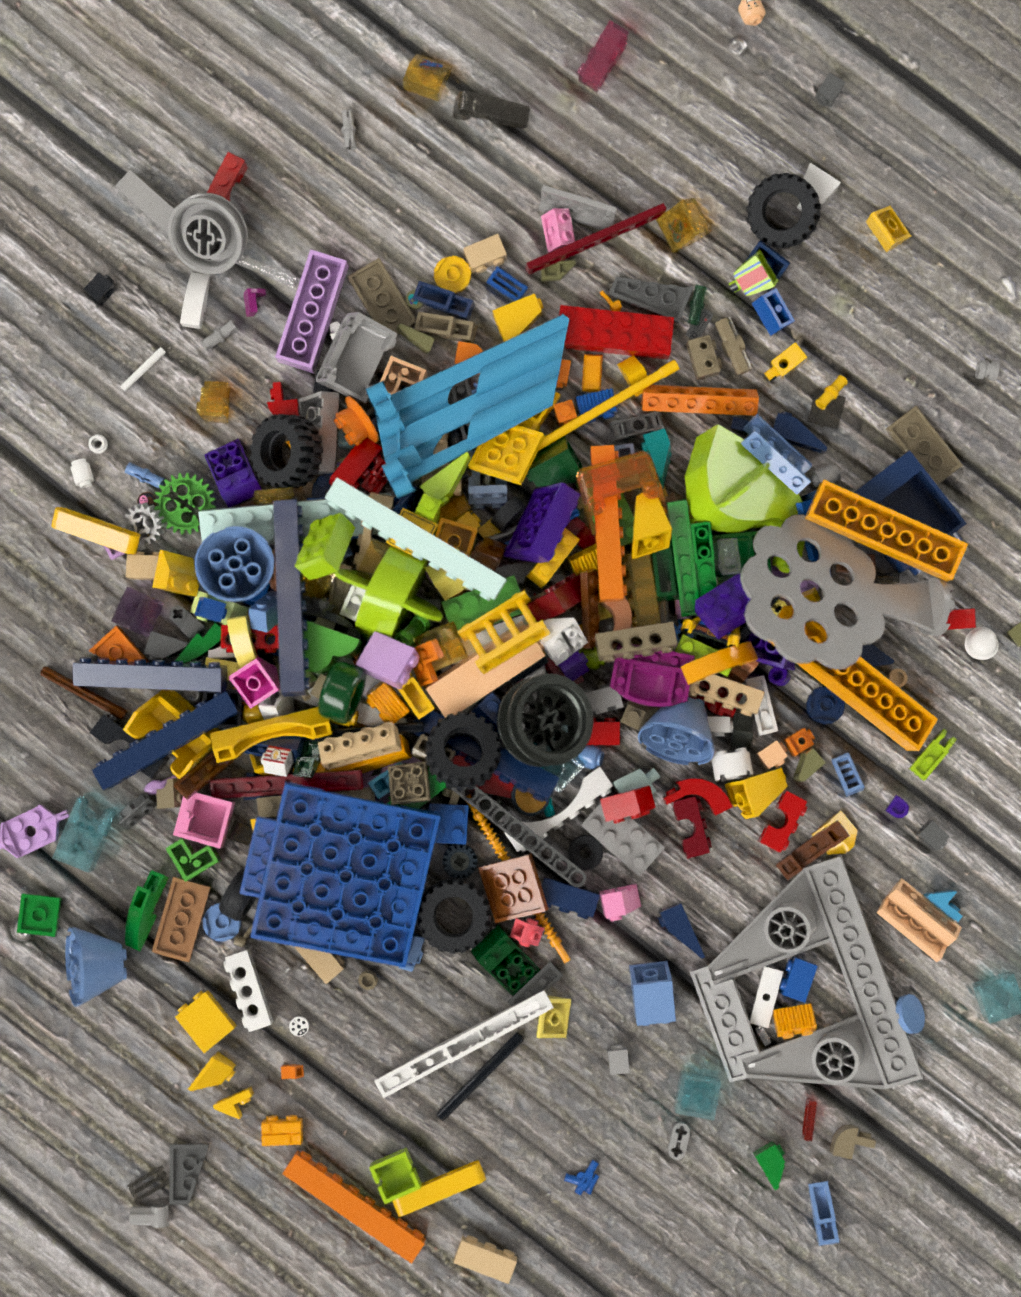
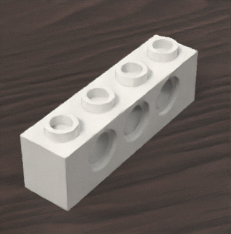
(245, 960)

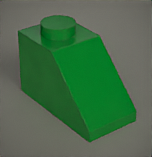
(771, 1162)

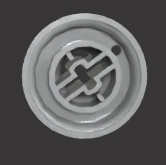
(207, 233)

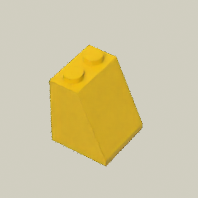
(650, 527)

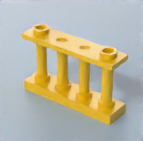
(505, 650)

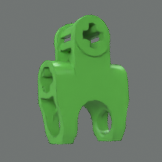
(415, 628)

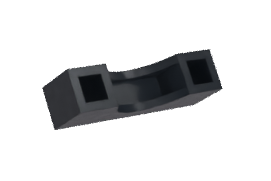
(109, 730)

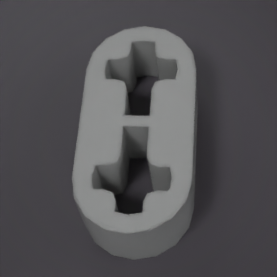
(682, 1142)

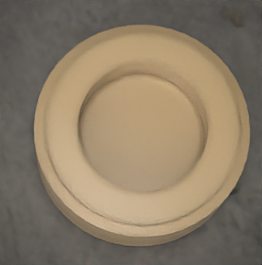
(898, 677)

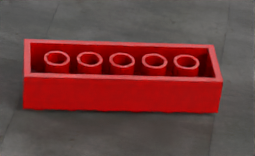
(618, 332)

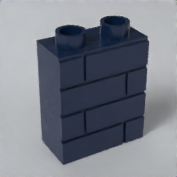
(913, 493)

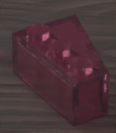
(603, 56)

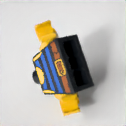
(704, 635)

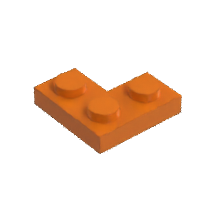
(424, 669)

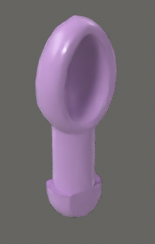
(151, 787)

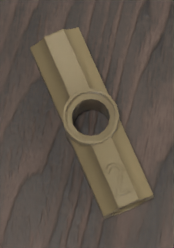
(733, 346)

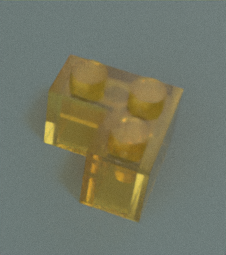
(214, 402)

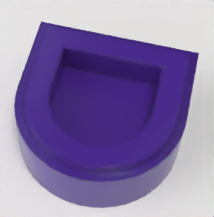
(897, 807)

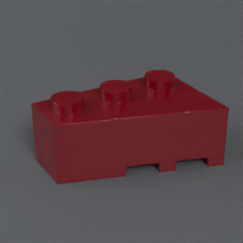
(557, 598)

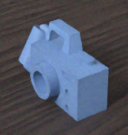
(415, 953)

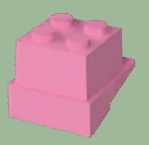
(204, 819)

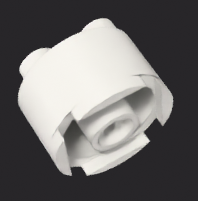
(731, 765)

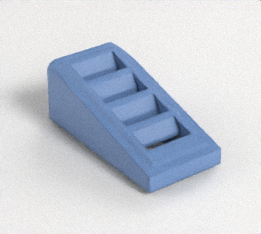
(860, 786)

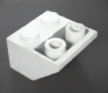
(564, 639)

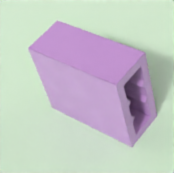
(388, 660)

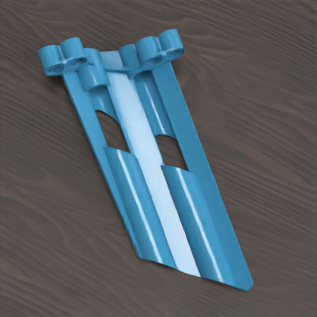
(513, 385)

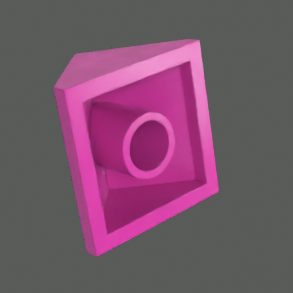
(256, 681)

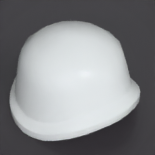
(981, 643)

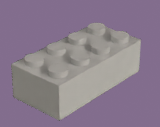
(624, 839)

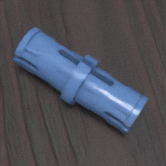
(144, 475)

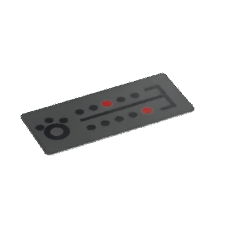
(696, 331)

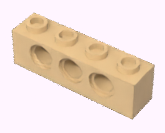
(752, 695)

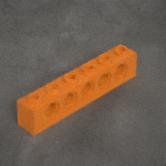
(700, 400)

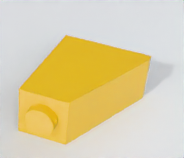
(517, 316)

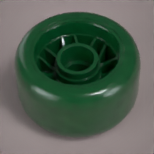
(342, 692)

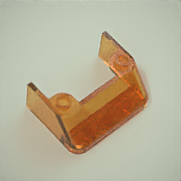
(617, 477)

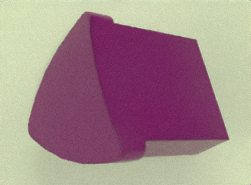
(250, 300)

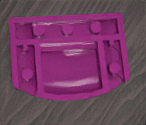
(652, 679)

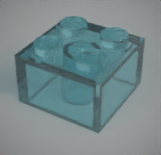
(998, 997)
(697, 1095)

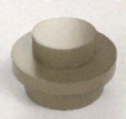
(368, 980)

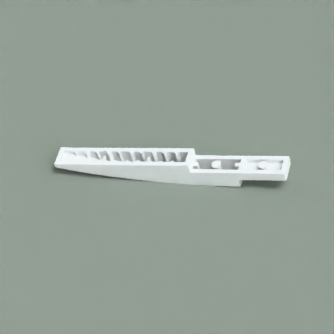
(463, 1043)

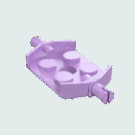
(14, 835)

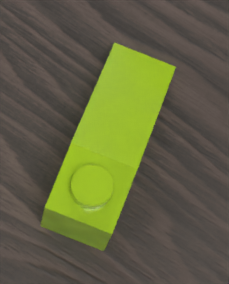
(446, 481)

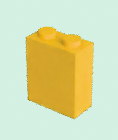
(205, 1020)

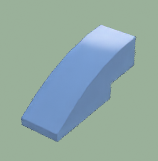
(823, 1213)

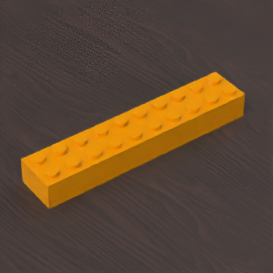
(870, 694)

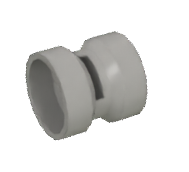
(987, 370)

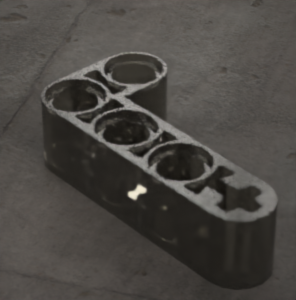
(489, 108)

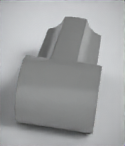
(156, 1215)

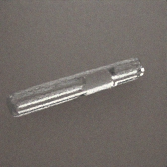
(267, 270)

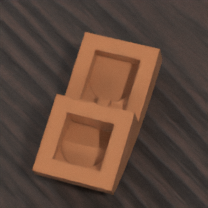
(740, 673)

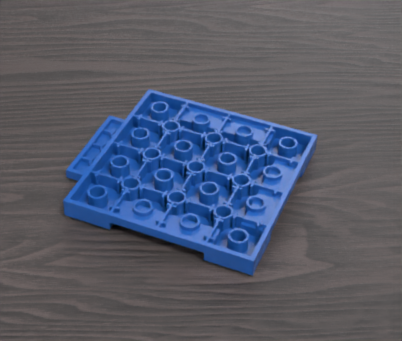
(339, 874)

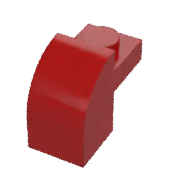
(279, 405)

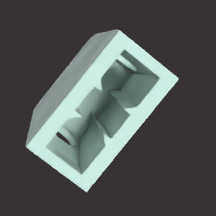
(636, 780)

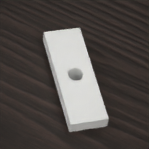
(763, 1009)

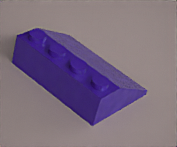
(542, 523)

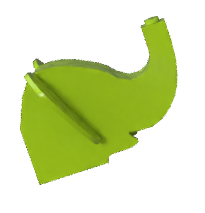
(735, 488)
(394, 586)

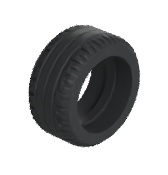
(233, 903)

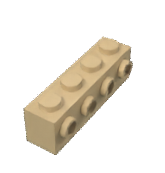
(359, 746)

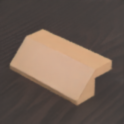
(919, 919)

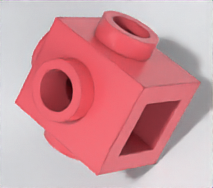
(527, 932)

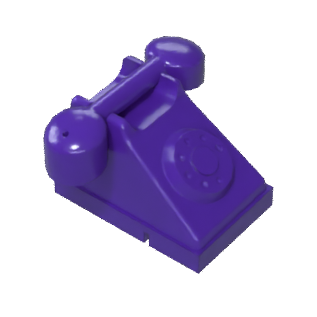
(770, 656)

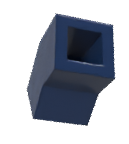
(738, 425)

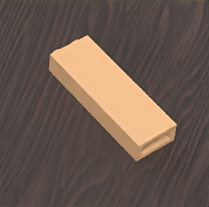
(465, 682)

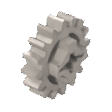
(145, 523)

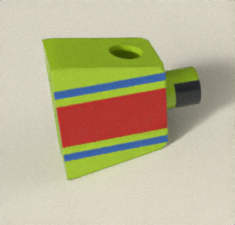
(753, 276)

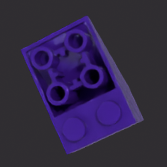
(232, 473)

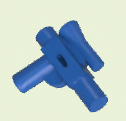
(584, 1180)

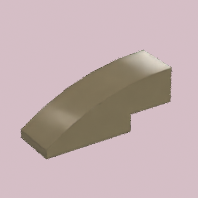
(446, 327)

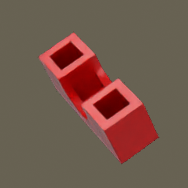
(229, 173)
(793, 808)

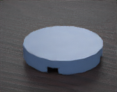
(220, 926)
(910, 1013)

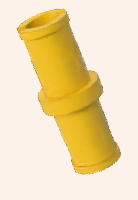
(831, 392)

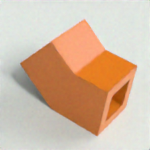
(292, 1071)

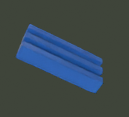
(494, 276)

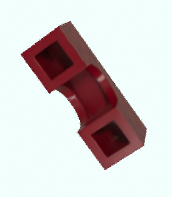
(697, 843)

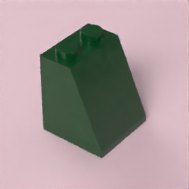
(555, 464)

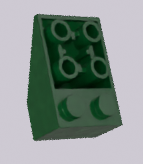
(505, 960)

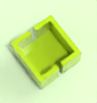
(396, 1175)

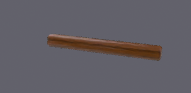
(83, 692)

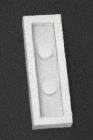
(765, 718)

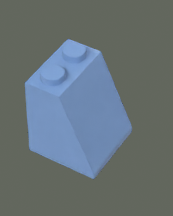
(652, 993)

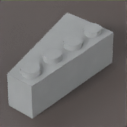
(321, 411)

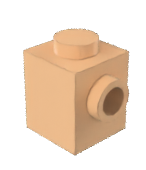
(772, 755)

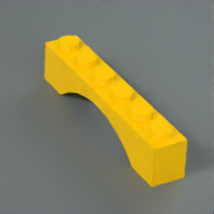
(234, 741)

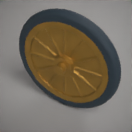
(526, 804)

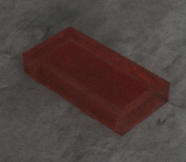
(809, 1119)

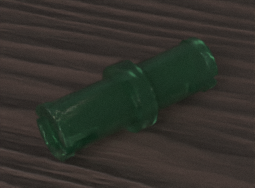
(697, 305)

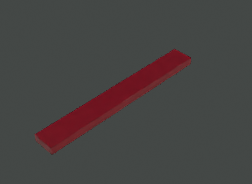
(595, 239)
(274, 784)

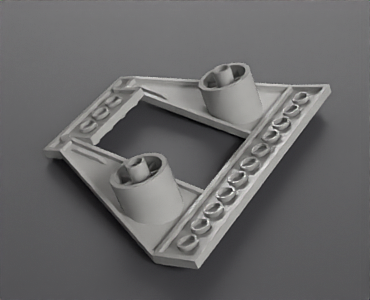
(831, 914)

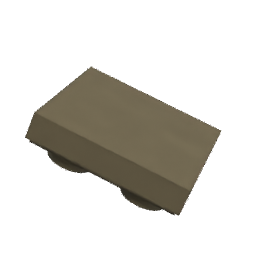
(409, 783)

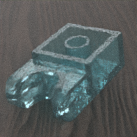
(88, 832)

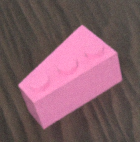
(619, 901)

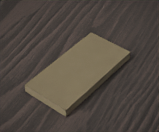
(381, 296)
(917, 434)

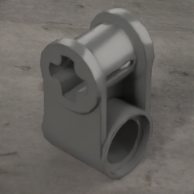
(188, 623)

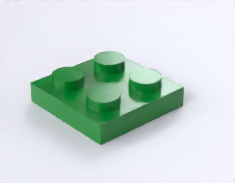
(39, 915)

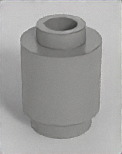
(828, 473)

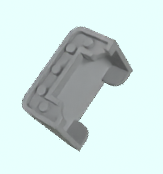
(355, 355)

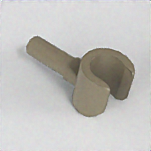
(241, 940)

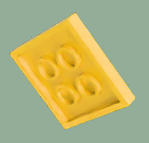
(508, 454)

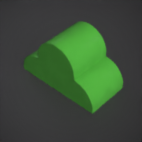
(328, 646)

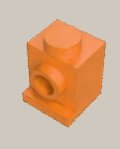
(792, 741)

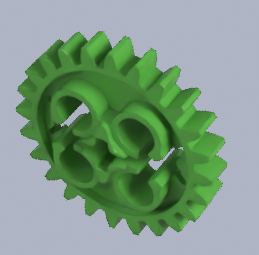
(195, 489)

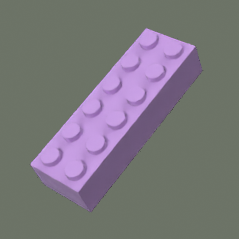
(312, 311)

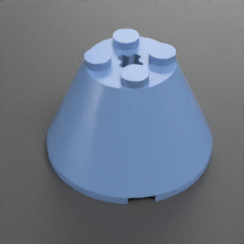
(234, 564)
(679, 733)
(92, 964)

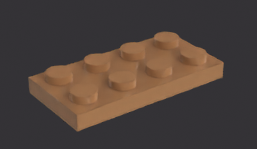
(181, 919)

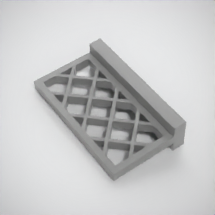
(581, 209)

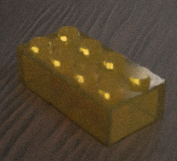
(641, 590)

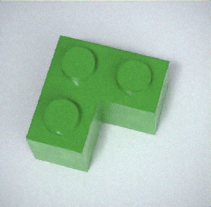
(191, 863)

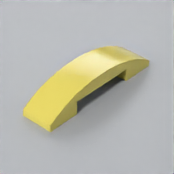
(241, 640)

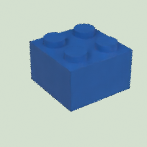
(452, 823)

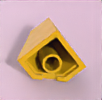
(756, 792)

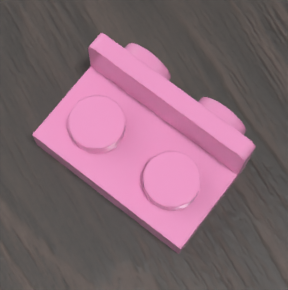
(557, 228)

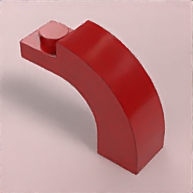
(707, 790)

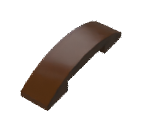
(812, 849)

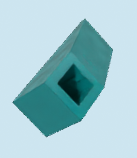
(659, 448)

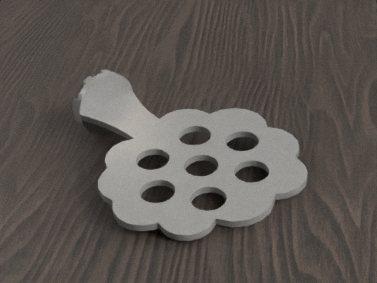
(918, 603)

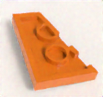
(116, 646)

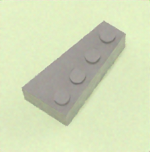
(601, 700)

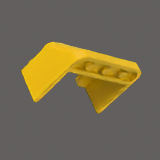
(157, 711)

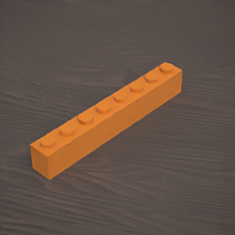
(608, 538)
(354, 1206)

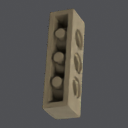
(663, 631)

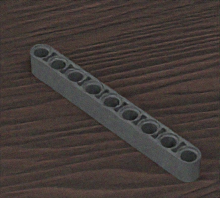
(521, 837)

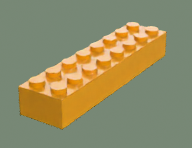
(886, 531)

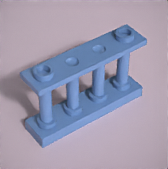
(783, 458)

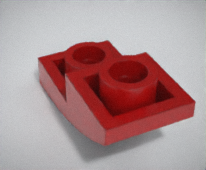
(962, 619)

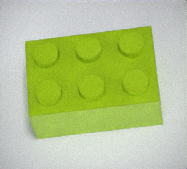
(325, 546)

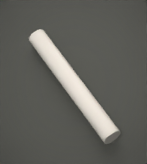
(142, 369)

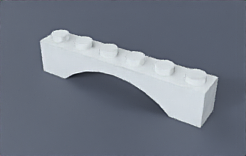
(592, 786)

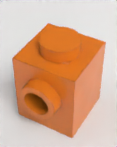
(564, 412)

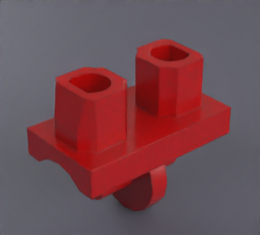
(376, 478)

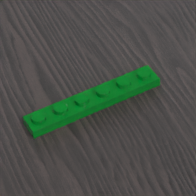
(683, 556)

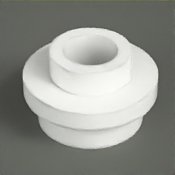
(92, 444)

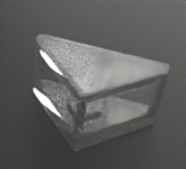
(728, 556)

